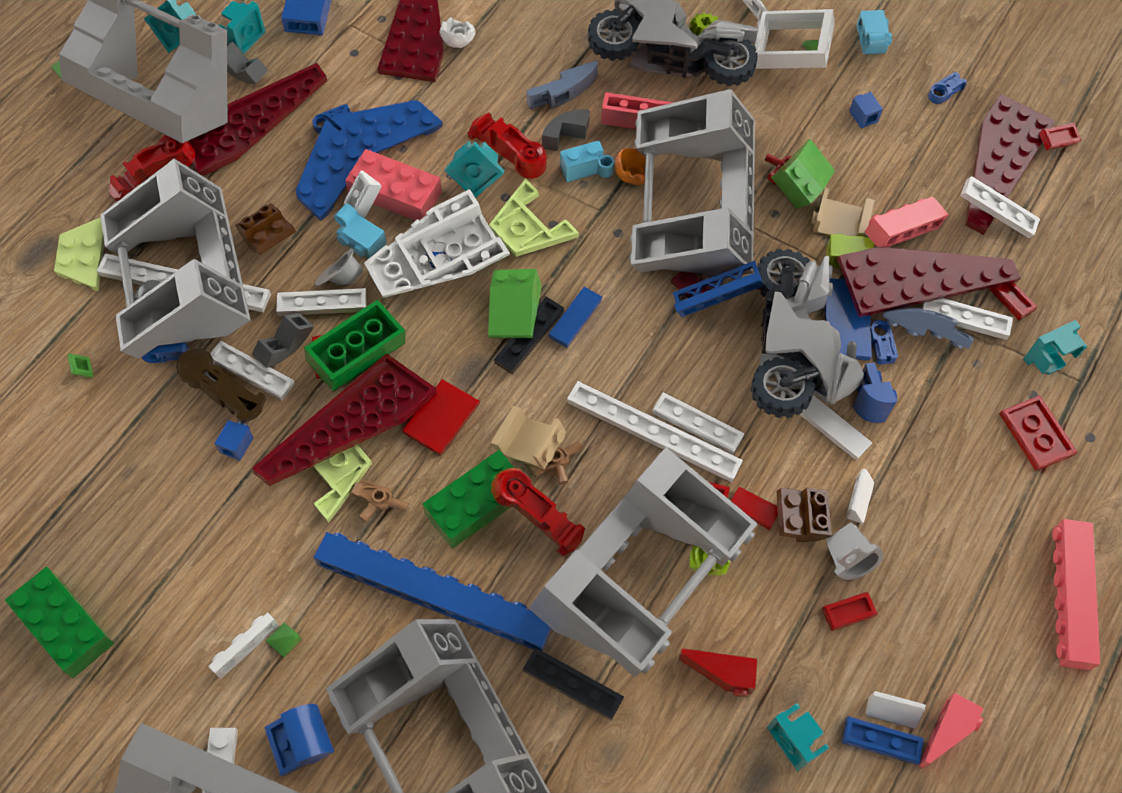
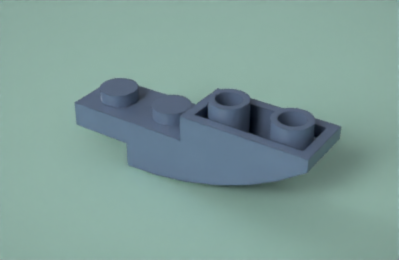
(570, 85)
(919, 320)

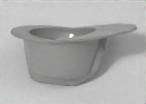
(342, 271)

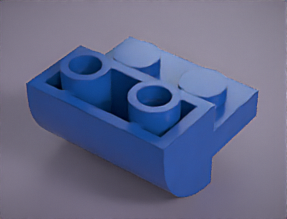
(874, 397)
(298, 738)

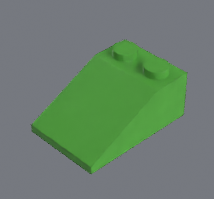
(804, 175)
(513, 303)

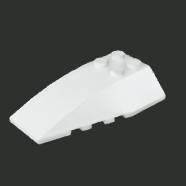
(449, 228)

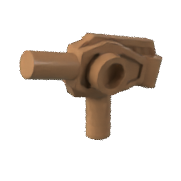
(559, 460)
(377, 497)

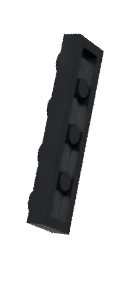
(519, 348)
(573, 684)

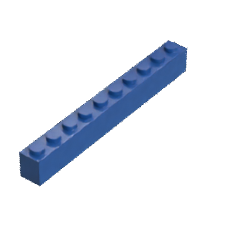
(432, 591)

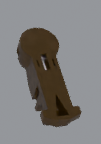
(200, 372)

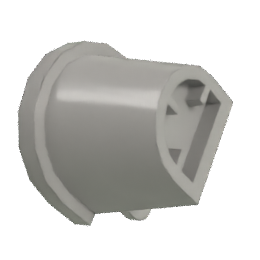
(853, 553)

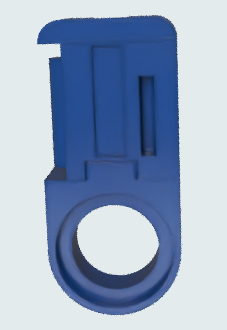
(947, 87)
(343, 109)
(884, 345)
(165, 353)

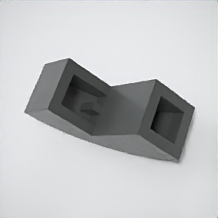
(241, 68)
(571, 123)
(288, 338)

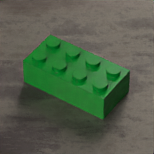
(354, 345)
(467, 502)
(59, 622)

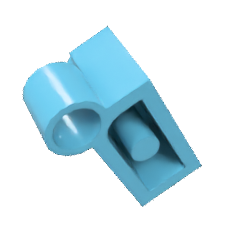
(873, 32)
(586, 161)
(358, 232)

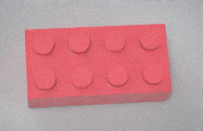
(403, 188)

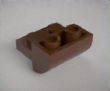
(264, 229)
(804, 514)

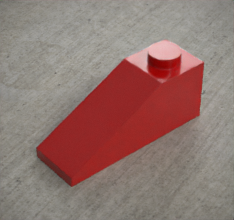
(727, 671)

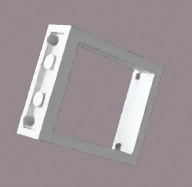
(794, 20)

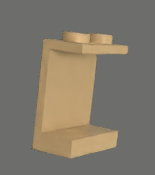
(840, 218)
(528, 439)

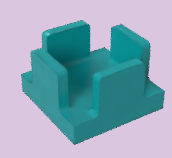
(245, 24)
(167, 33)
(475, 167)
(1045, 349)
(797, 736)

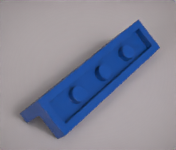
(719, 293)

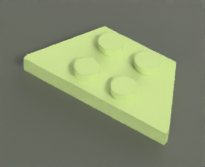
(81, 254)

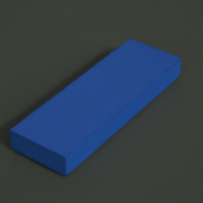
(575, 317)
(882, 740)

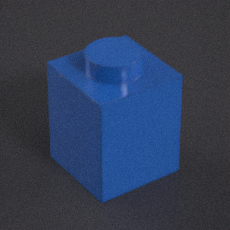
(865, 109)
(234, 440)

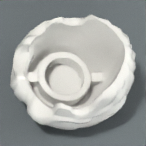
(456, 33)

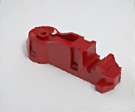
(508, 141)
(148, 162)
(516, 490)

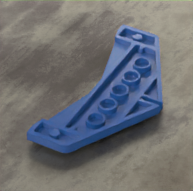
(340, 150)

